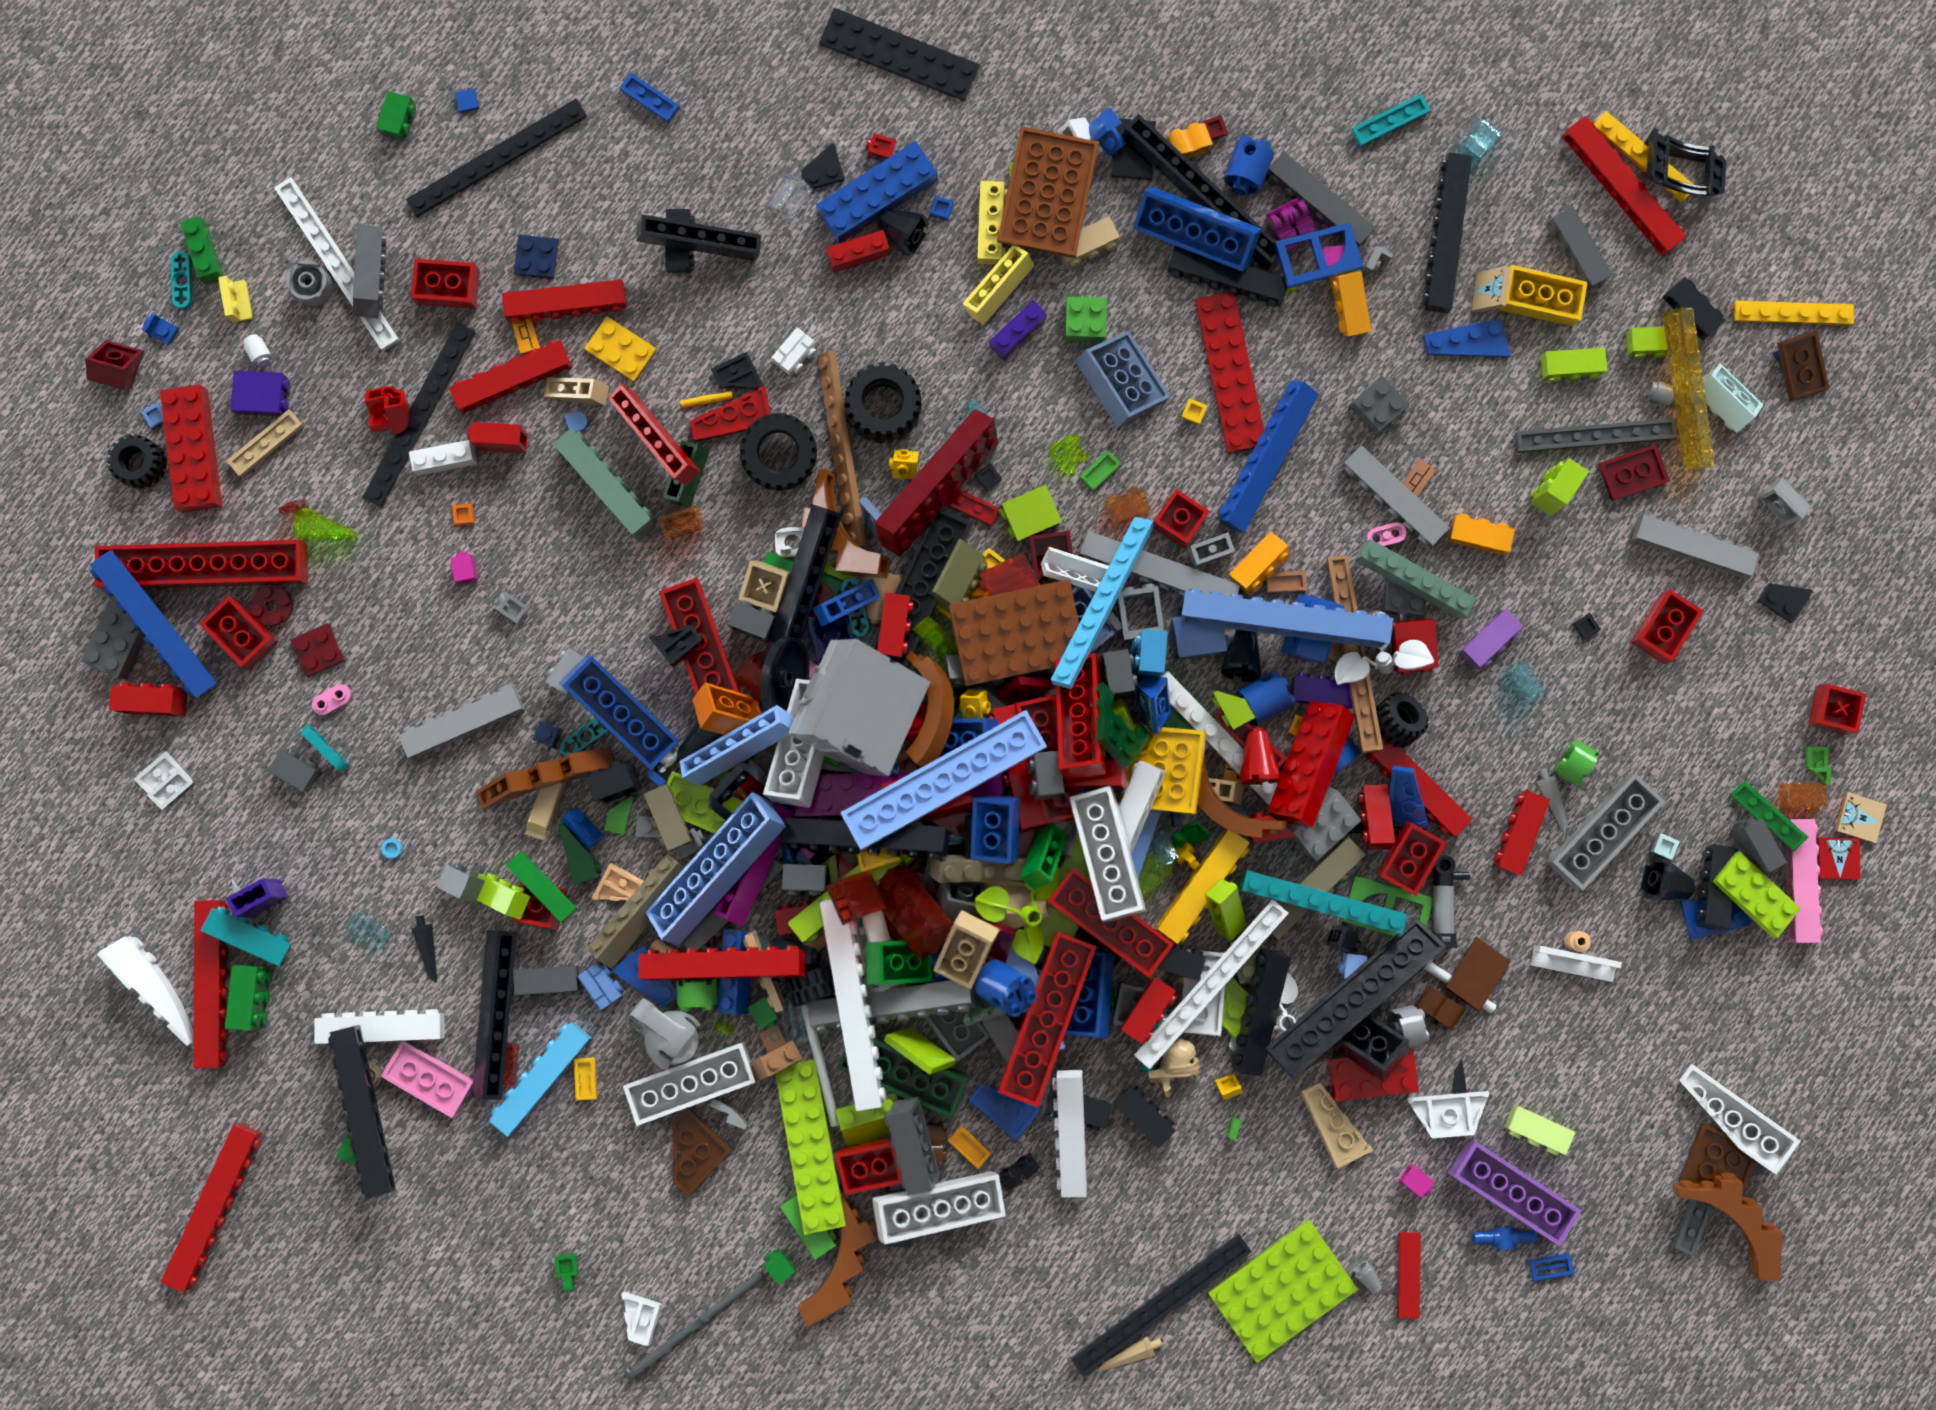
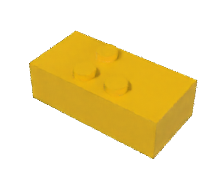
(1545, 296)

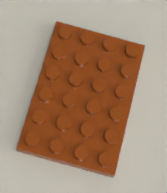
(1048, 192)
(1014, 631)

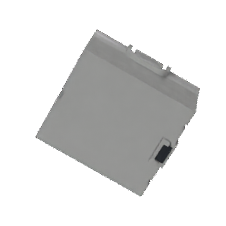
(859, 707)

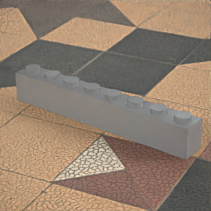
(1157, 569)
(898, 1004)

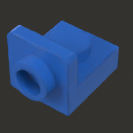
(160, 329)

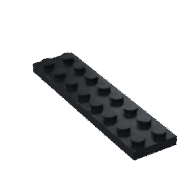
(899, 54)

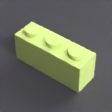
(1539, 1130)

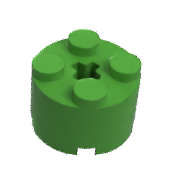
(1578, 762)
(697, 994)

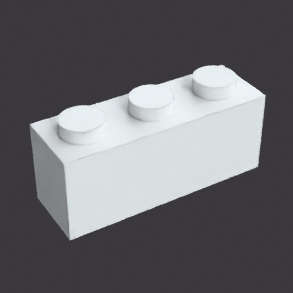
(443, 457)

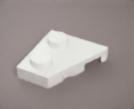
(640, 1317)

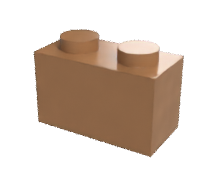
(775, 1060)

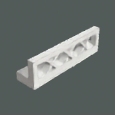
(1079, 570)
(1574, 963)

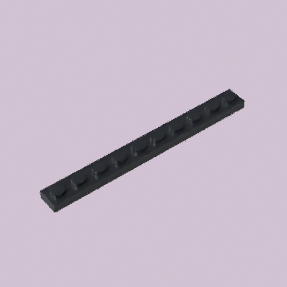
(496, 157)
(419, 414)
(1160, 1304)

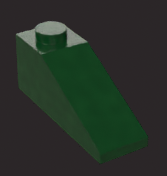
(580, 860)

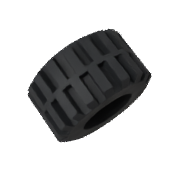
(149, 470)
(1401, 719)
(814, 986)

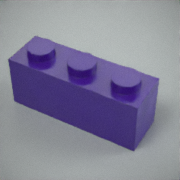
(1018, 330)
(1321, 690)

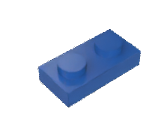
(582, 828)

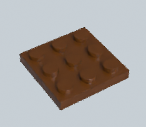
(1713, 1155)

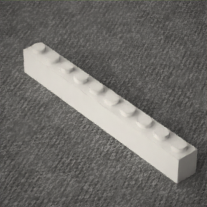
(853, 1009)

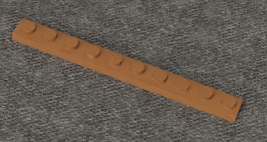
(841, 447)
(1360, 691)

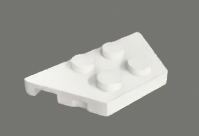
(1450, 1113)

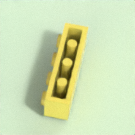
(990, 216)
(998, 284)

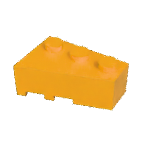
(1351, 303)

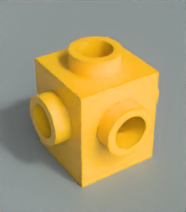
(904, 464)
(974, 704)

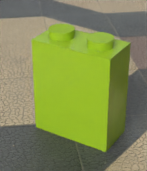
(1029, 513)

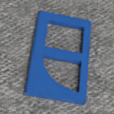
(1348, 262)

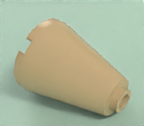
(890, 585)

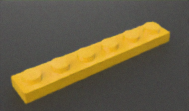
(1634, 148)
(1793, 313)

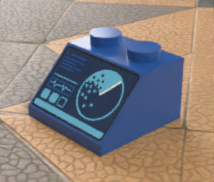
(1153, 702)

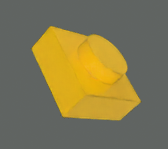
(1194, 411)
(1228, 1086)

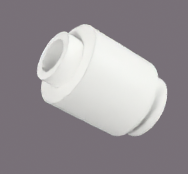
(256, 350)

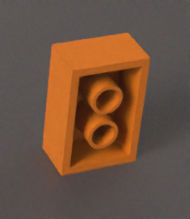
(723, 709)

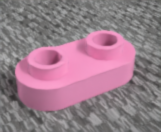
(1385, 534)
(331, 700)

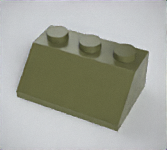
(959, 575)

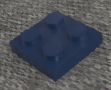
(536, 256)

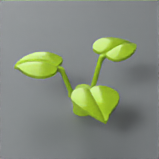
(1028, 941)

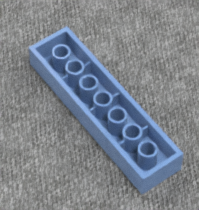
(715, 869)

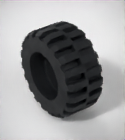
(876, 377)
(751, 445)

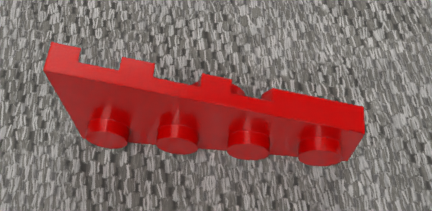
(732, 417)

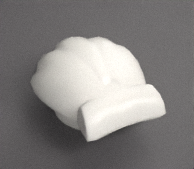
(668, 760)

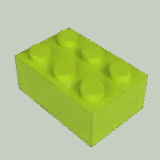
(1558, 486)

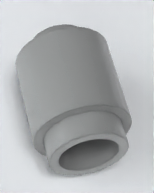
(1661, 393)

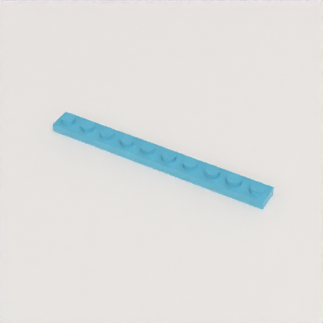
(1102, 603)

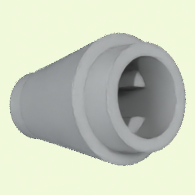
(1367, 1276)

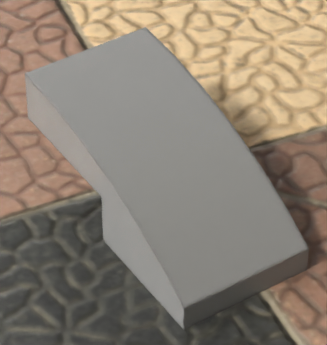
(734, 1117)

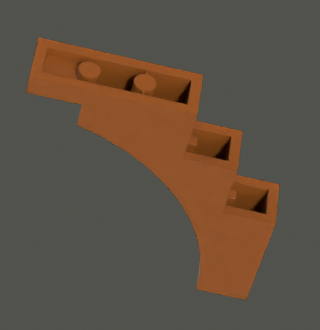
(542, 775)

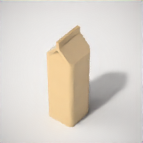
(544, 810)

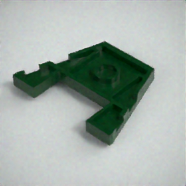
(1114, 735)

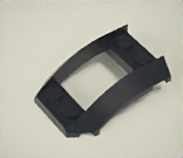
(1658, 158)
(732, 781)

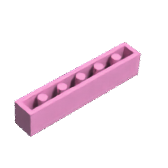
(1803, 885)

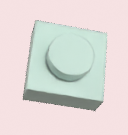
(1665, 846)

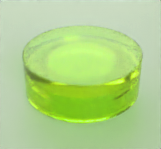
(724, 1027)

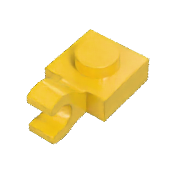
(1185, 854)

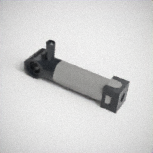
(1444, 900)

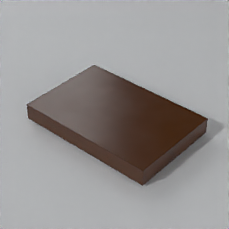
(1803, 365)
(1477, 974)

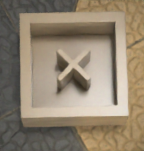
(764, 585)

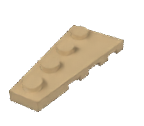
(1338, 1134)

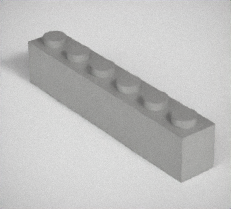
(1395, 496)
(1695, 546)
(461, 722)

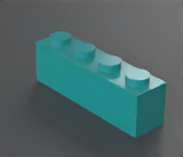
(246, 937)

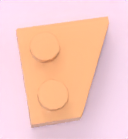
(616, 884)

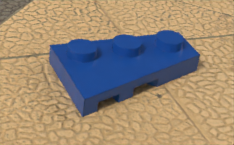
(660, 991)

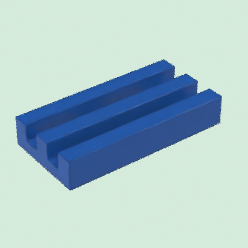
(1533, 1269)

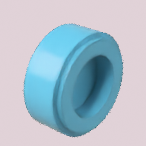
(392, 848)

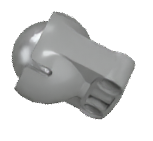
(667, 1035)

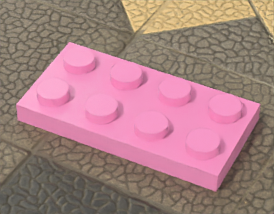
(427, 1078)

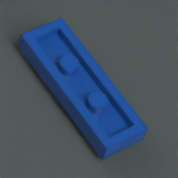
(649, 97)

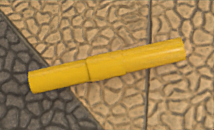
(707, 399)

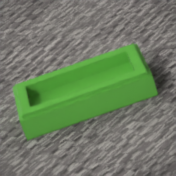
(1100, 470)

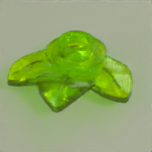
(1071, 454)

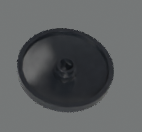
(782, 666)

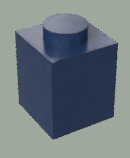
(547, 734)

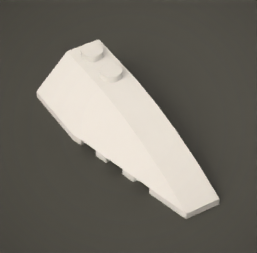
(139, 971)
(1740, 1121)

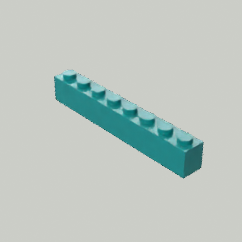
(1322, 902)

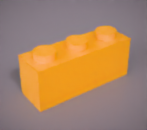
(1481, 534)
(1260, 563)

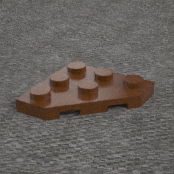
(695, 1151)

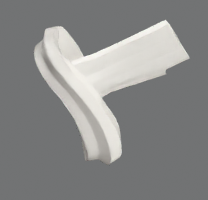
(780, 536)

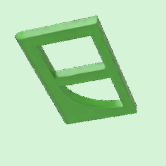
(1365, 887)

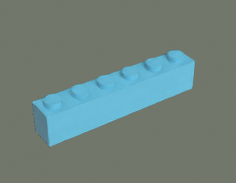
(540, 1079)

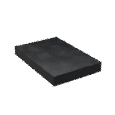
(1128, 161)

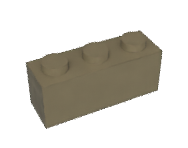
(667, 818)

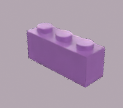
(1491, 639)

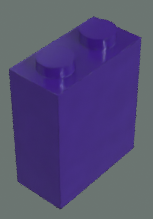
(259, 393)
(256, 897)

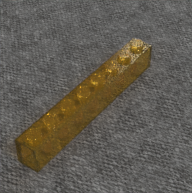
(1688, 389)

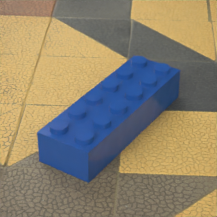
(877, 191)
(1197, 228)
(619, 711)

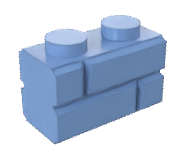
(600, 985)

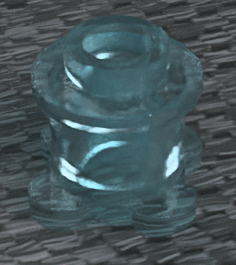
(973, 404)

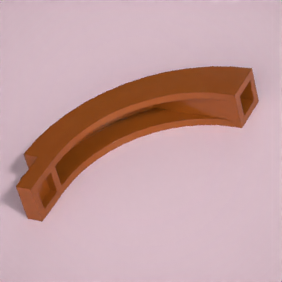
(939, 713)
(1228, 818)

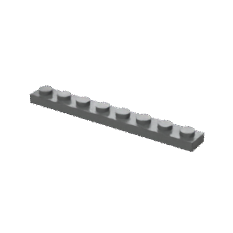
(1596, 435)

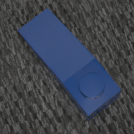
(846, 602)

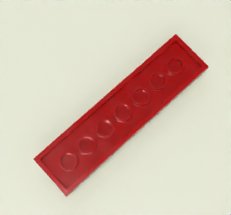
(1230, 371)

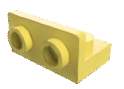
(235, 299)

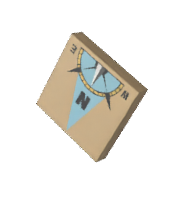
(1491, 289)
(1860, 817)

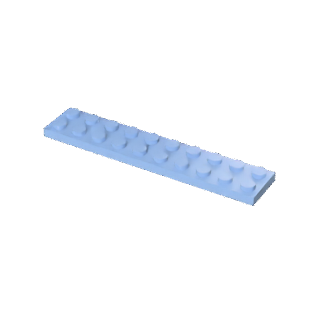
(943, 780)

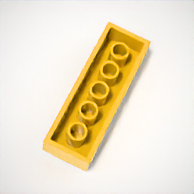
(1191, 899)

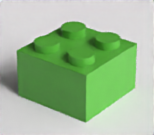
(1085, 319)

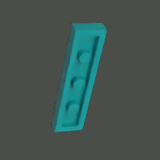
(1390, 120)

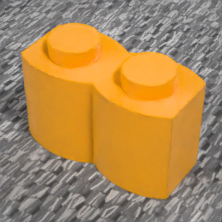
(1192, 140)

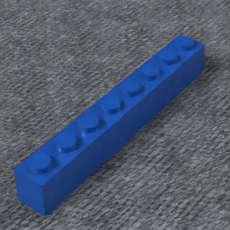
(1267, 456)
(153, 623)

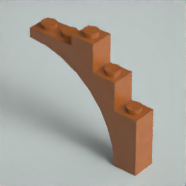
(851, 557)
(1762, 1238)
(834, 1292)

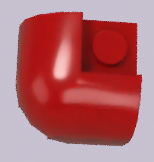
(387, 409)

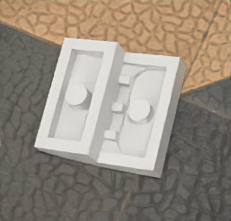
(163, 780)

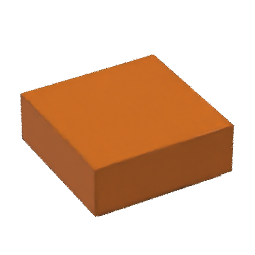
(463, 514)

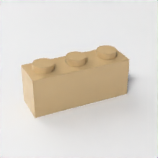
(1092, 240)

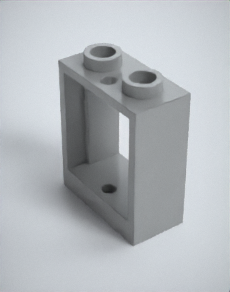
(1131, 592)

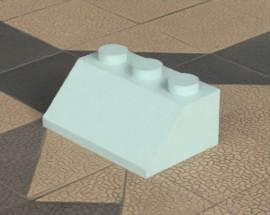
(1730, 399)

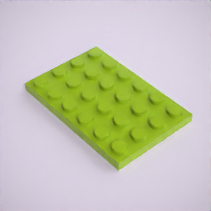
(1282, 1290)

